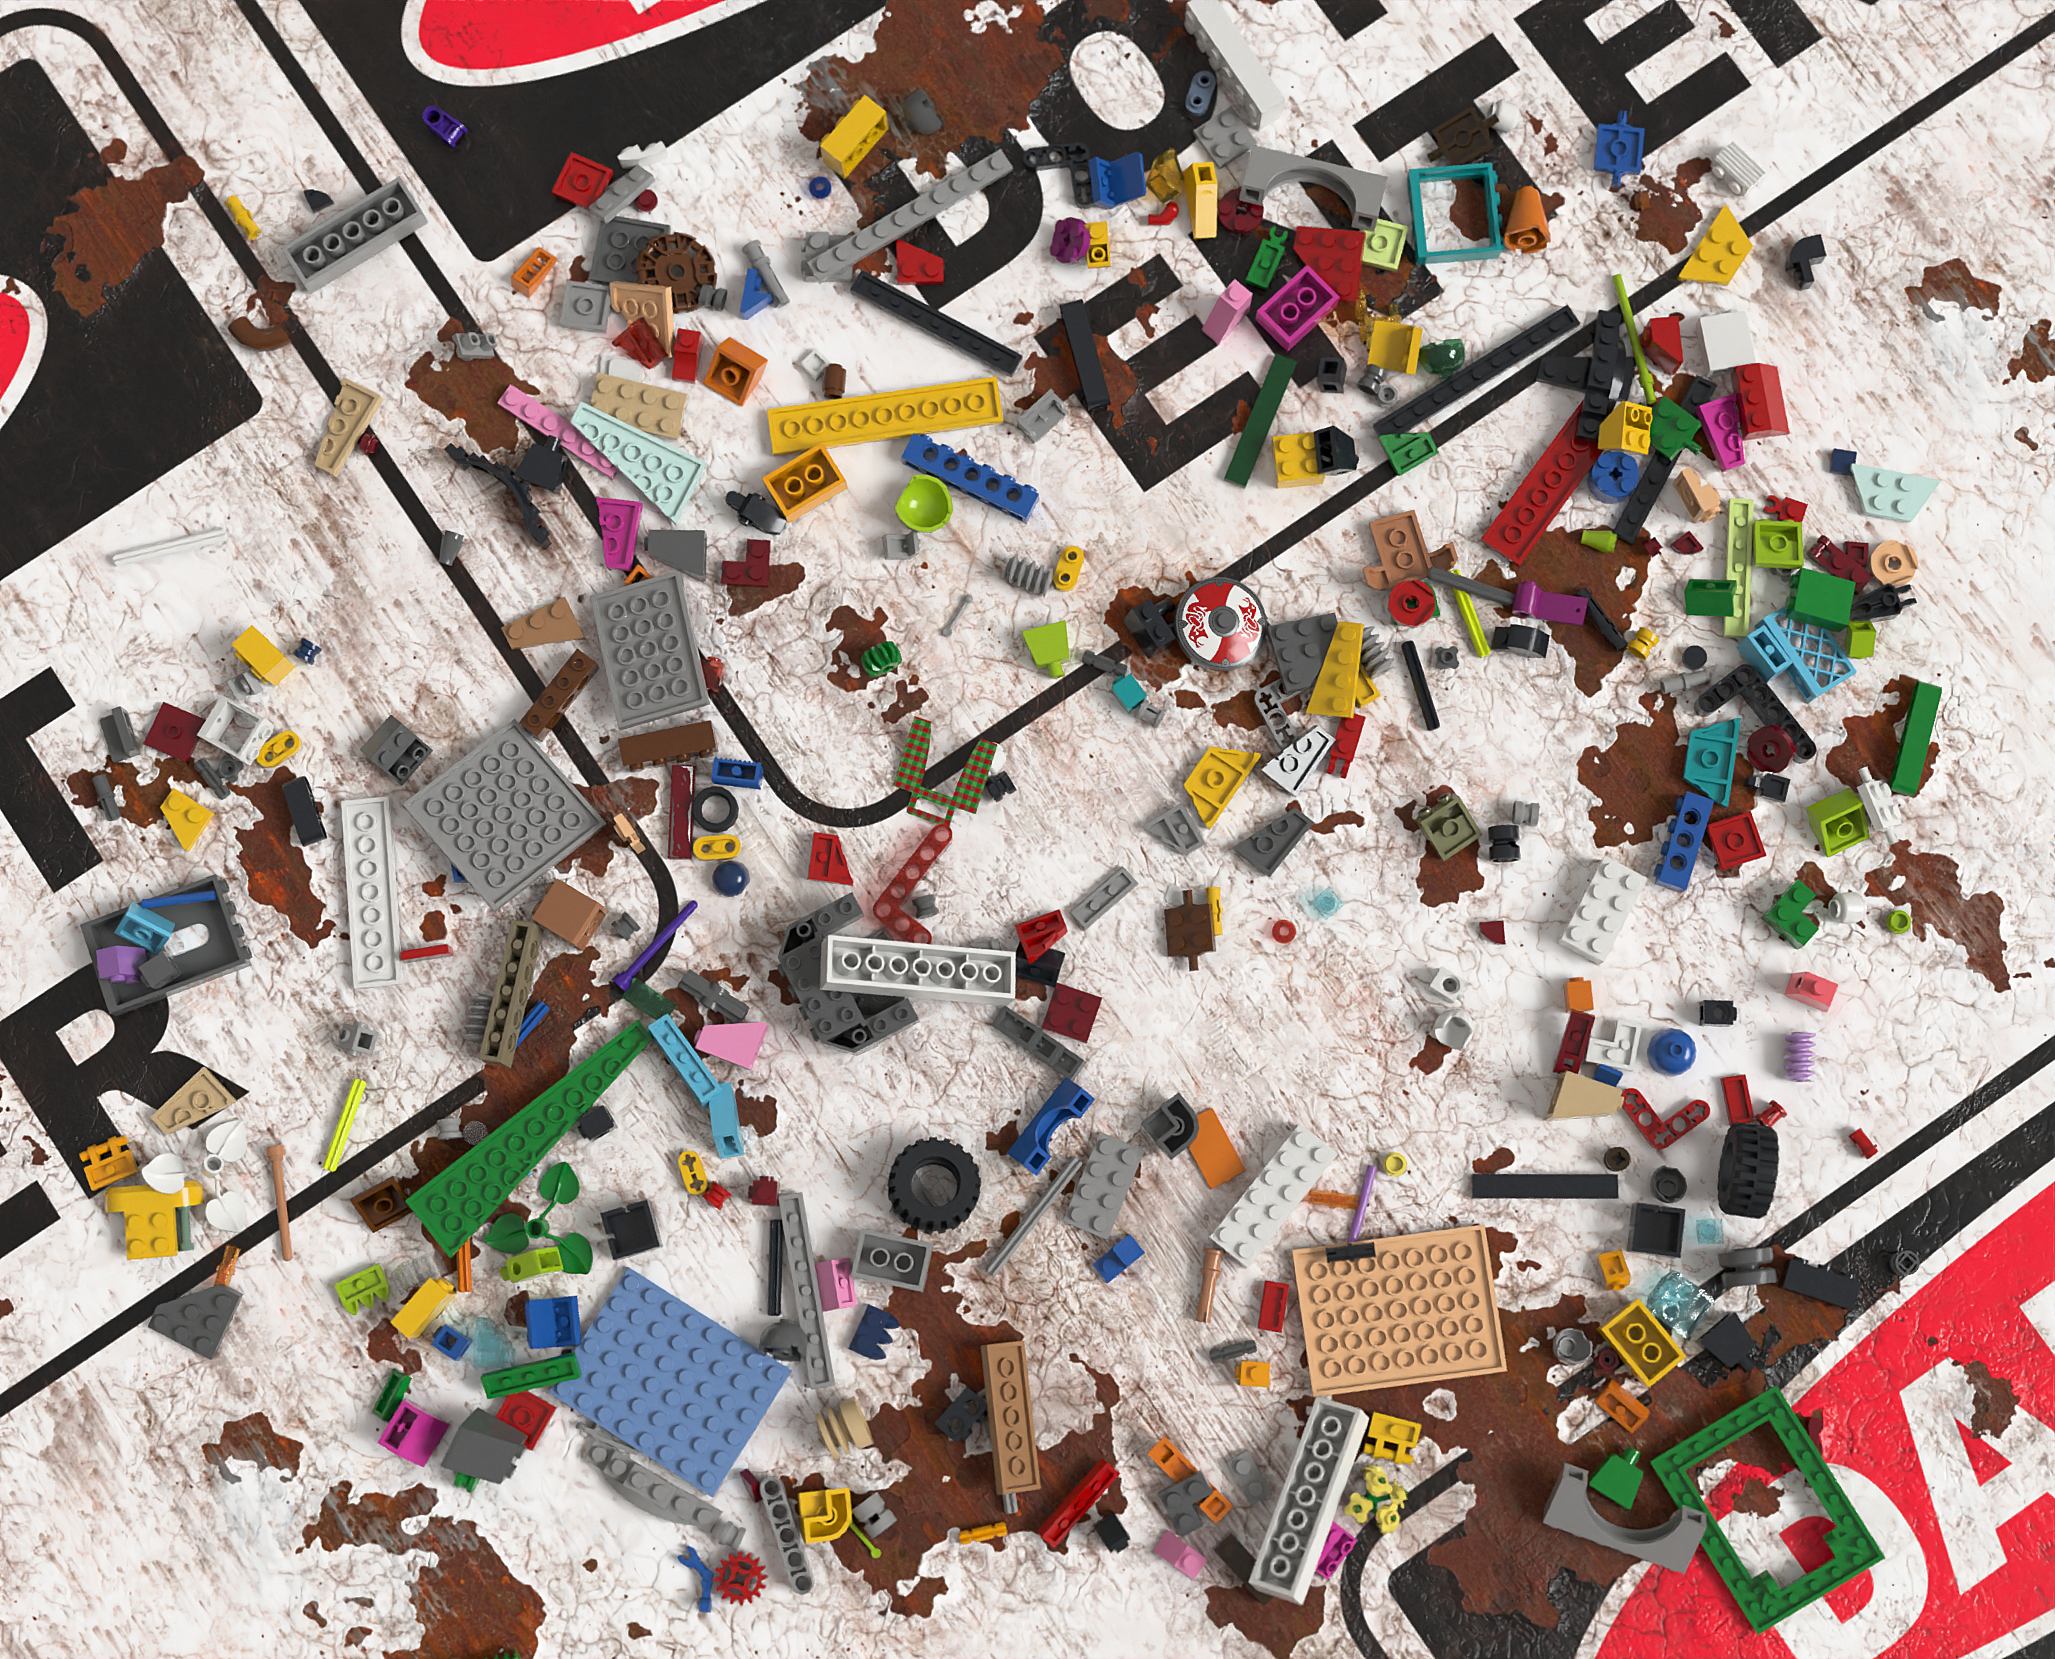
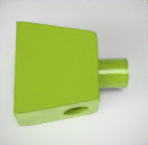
(1048, 647)
(532, 1265)

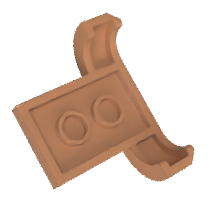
(1403, 552)

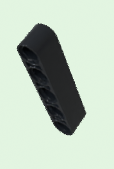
(1085, 354)

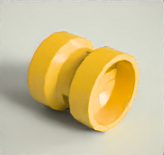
(1643, 643)

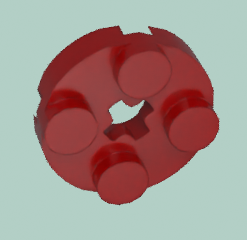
(1424, 601)

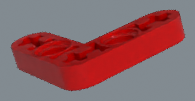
(1657, 1125)

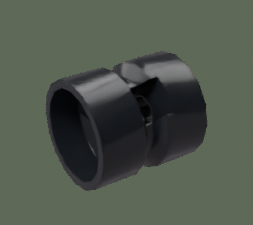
(1504, 843)

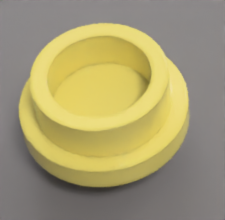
(1394, 1164)

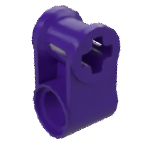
(446, 129)

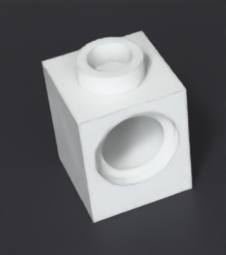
(1436, 985)

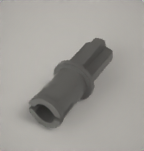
(106, 797)

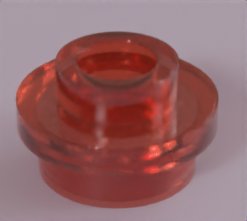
(1276, 931)

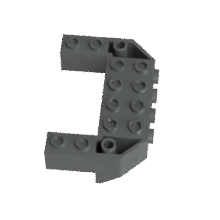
(834, 1013)

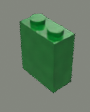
(1819, 599)

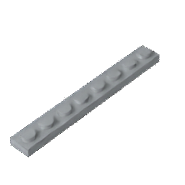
(806, 1290)

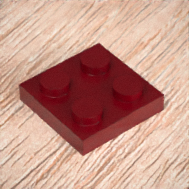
(1071, 1013)

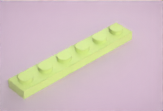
(1739, 564)

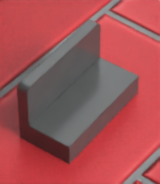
(119, 735)

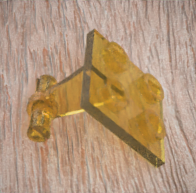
(1367, 322)

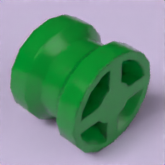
(466, 1482)

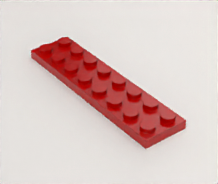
(1542, 493)

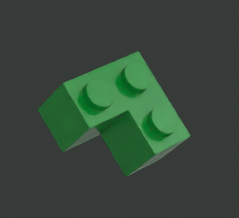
(1787, 918)

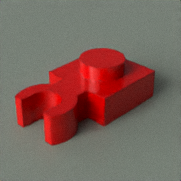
(1786, 510)

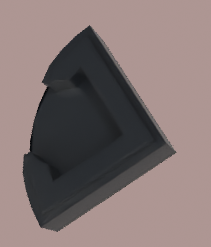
(317, 200)

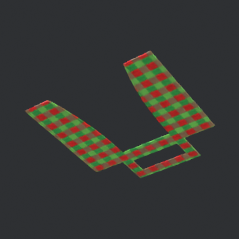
(913, 765)

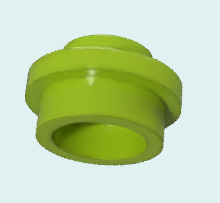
(1898, 922)

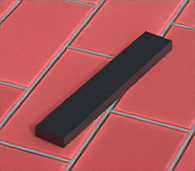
(1544, 1186)

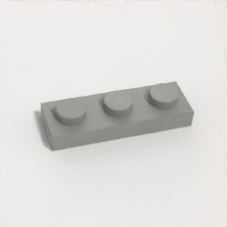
(622, 194)

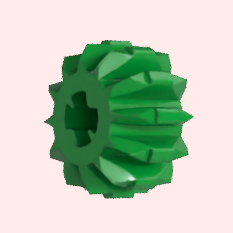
(881, 659)

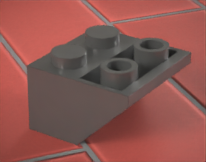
(396, 750)

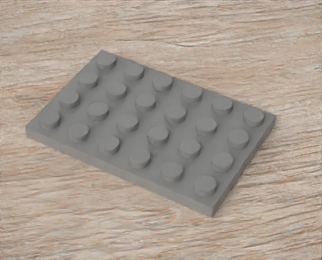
(649, 650)

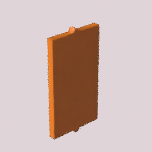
(1215, 1151)

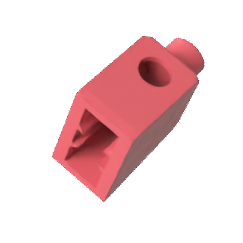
(1812, 990)

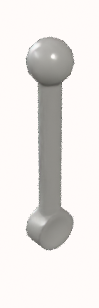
(947, 631)

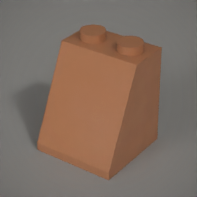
(569, 914)

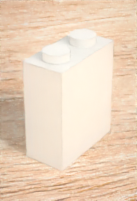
(1724, 341)

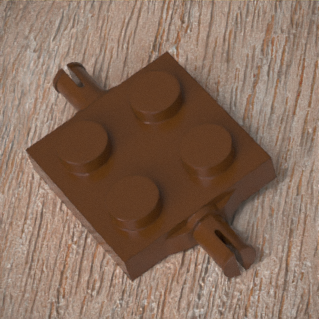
(1190, 930)

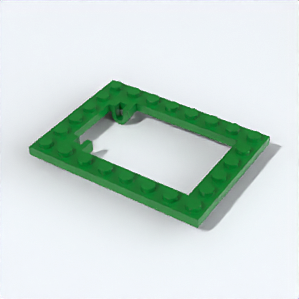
(1849, 1542)

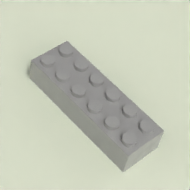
(354, 235)

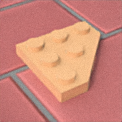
(646, 301)

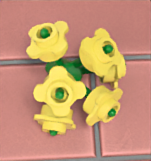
(1376, 1485)

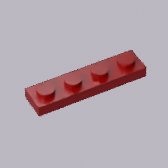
(1078, 1502)

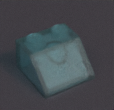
(491, 1345)

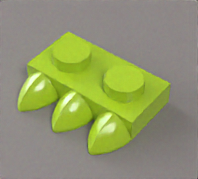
(361, 1287)

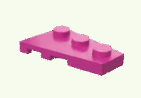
(1721, 429)

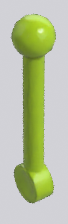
(875, 1552)

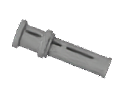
(762, 265)

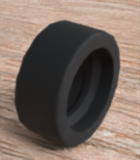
(704, 795)

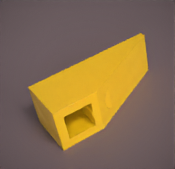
(1201, 198)

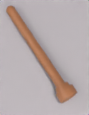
(275, 1155)

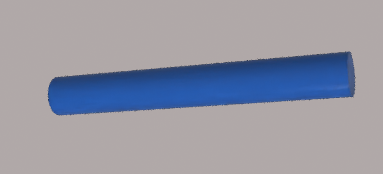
(178, 899)

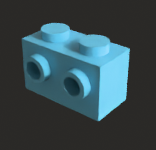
(1764, 654)

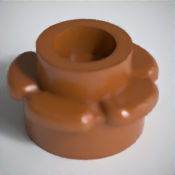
(1642, 200)

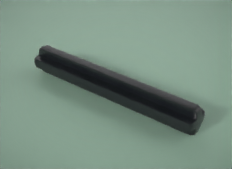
(1420, 685)
(775, 1267)

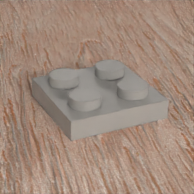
(1225, 138)
(586, 307)

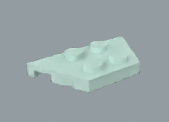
(1891, 493)

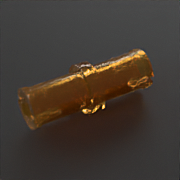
(1333, 1199)
(227, 1265)

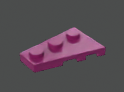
(620, 529)

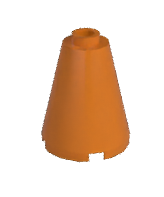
(1527, 223)

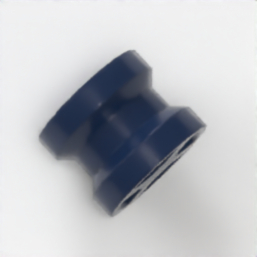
(307, 651)

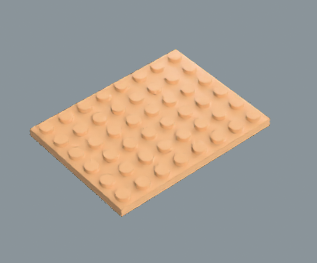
(1400, 1317)

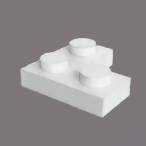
(1620, 1052)

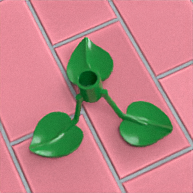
(511, 1234)

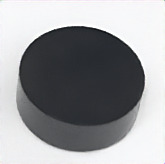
(1694, 657)

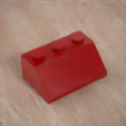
(1759, 401)

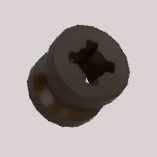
(1611, 1159)

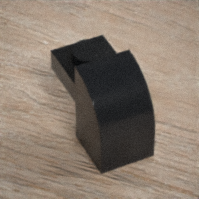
(1803, 254)
(1522, 640)

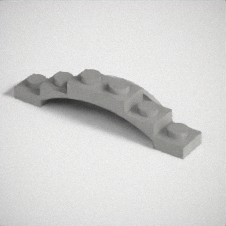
(649, 1490)

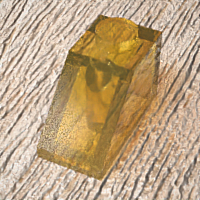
(1166, 177)

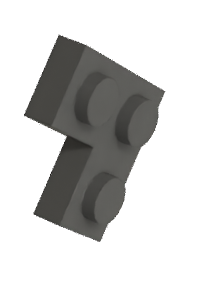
(1180, 1498)

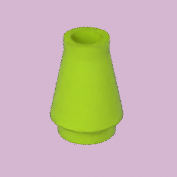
(1600, 540)

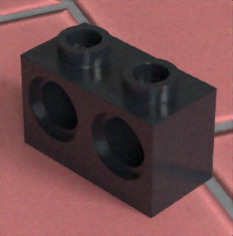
(958, 1411)

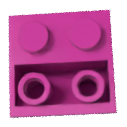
(413, 1433)
(1335, 1549)

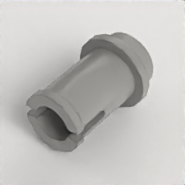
(992, 944)

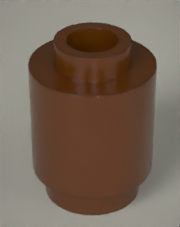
(834, 381)

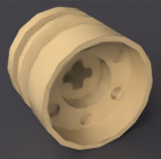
(844, 1428)

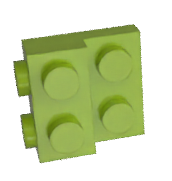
(1777, 544)

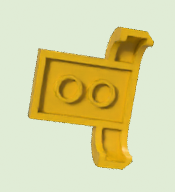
(151, 1217)

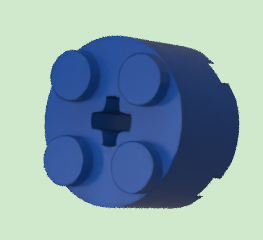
(1603, 485)

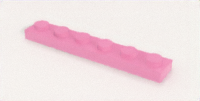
(552, 424)

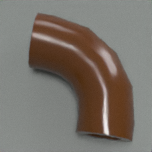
(256, 338)

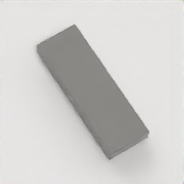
(1103, 898)

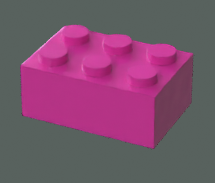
(1297, 308)

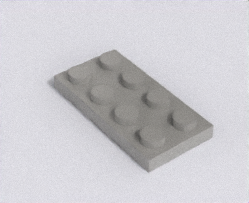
(1103, 1186)

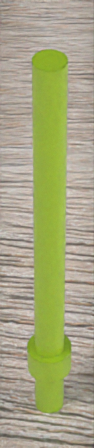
(1645, 378)

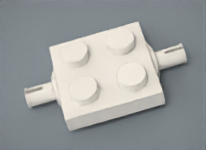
(1879, 805)

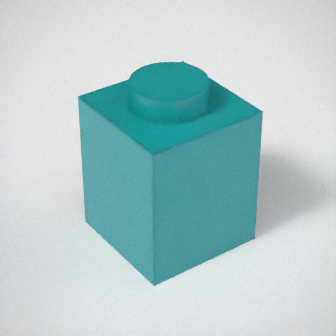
(1128, 692)

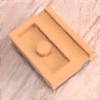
(626, 832)

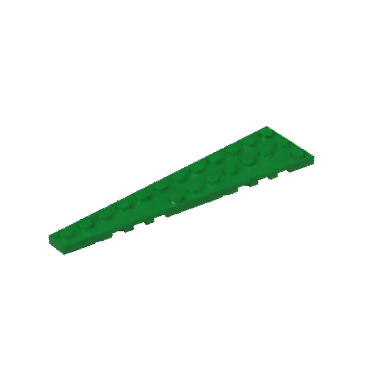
(479, 1181)

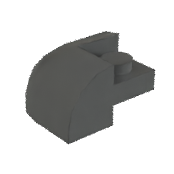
(1173, 1126)

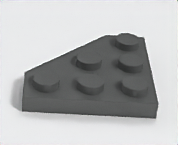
(1301, 649)
(198, 1318)

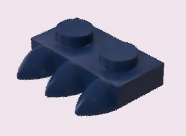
(872, 1332)

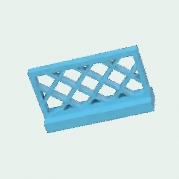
(1798, 671)

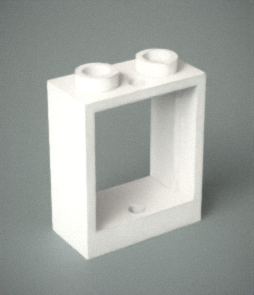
(224, 712)

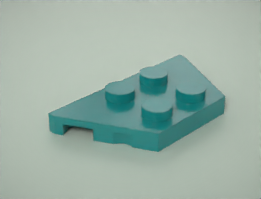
(1712, 760)

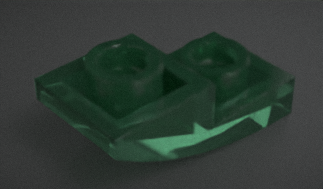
(648, 1000)

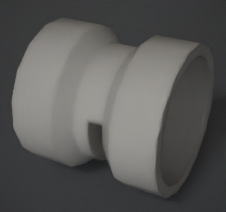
(1527, 813)

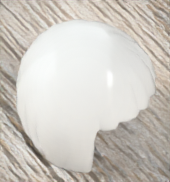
(1454, 1028)

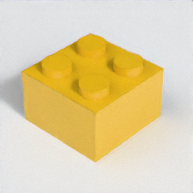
(1295, 460)
(260, 653)

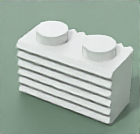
(1737, 169)

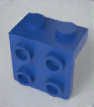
(1117, 181)
(552, 1322)

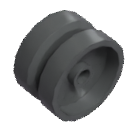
(1747, 1267)

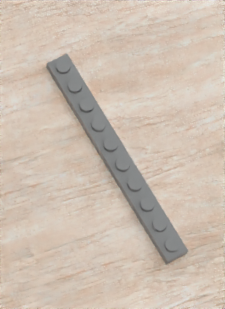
(909, 216)

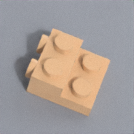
(1699, 501)

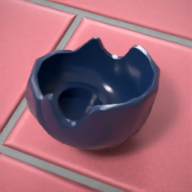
(730, 878)

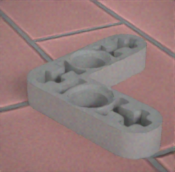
(1277, 699)

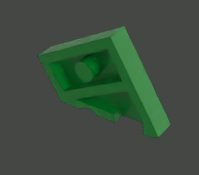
(1407, 450)

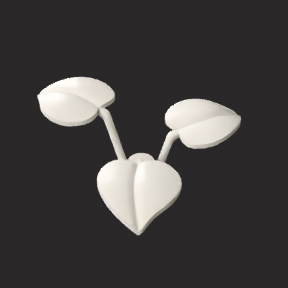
(225, 1144)

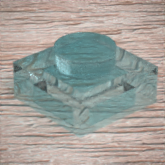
(1327, 903)
(1710, 1231)

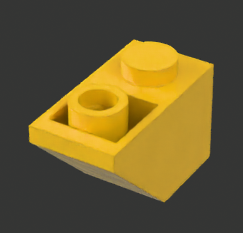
(1098, 252)

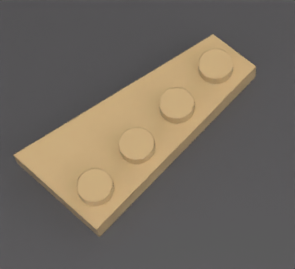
(350, 419)

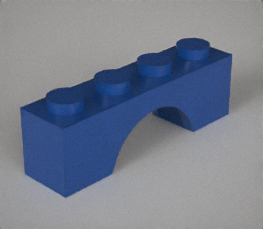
(1065, 1103)

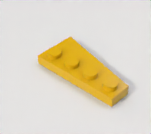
(1338, 678)

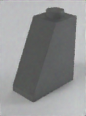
(679, 550)

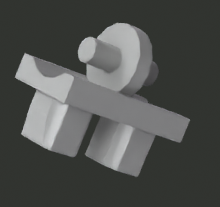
(475, 345)

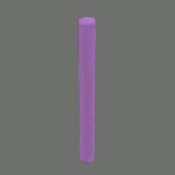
(1362, 1204)

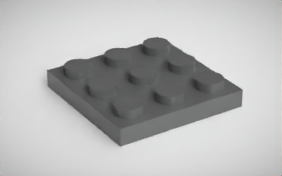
(619, 246)

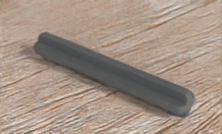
(1470, 586)

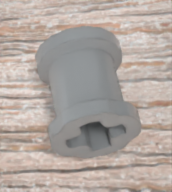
(1151, 713)

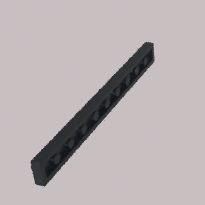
(1478, 373)

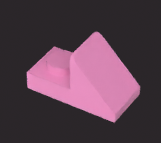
(1180, 1554)

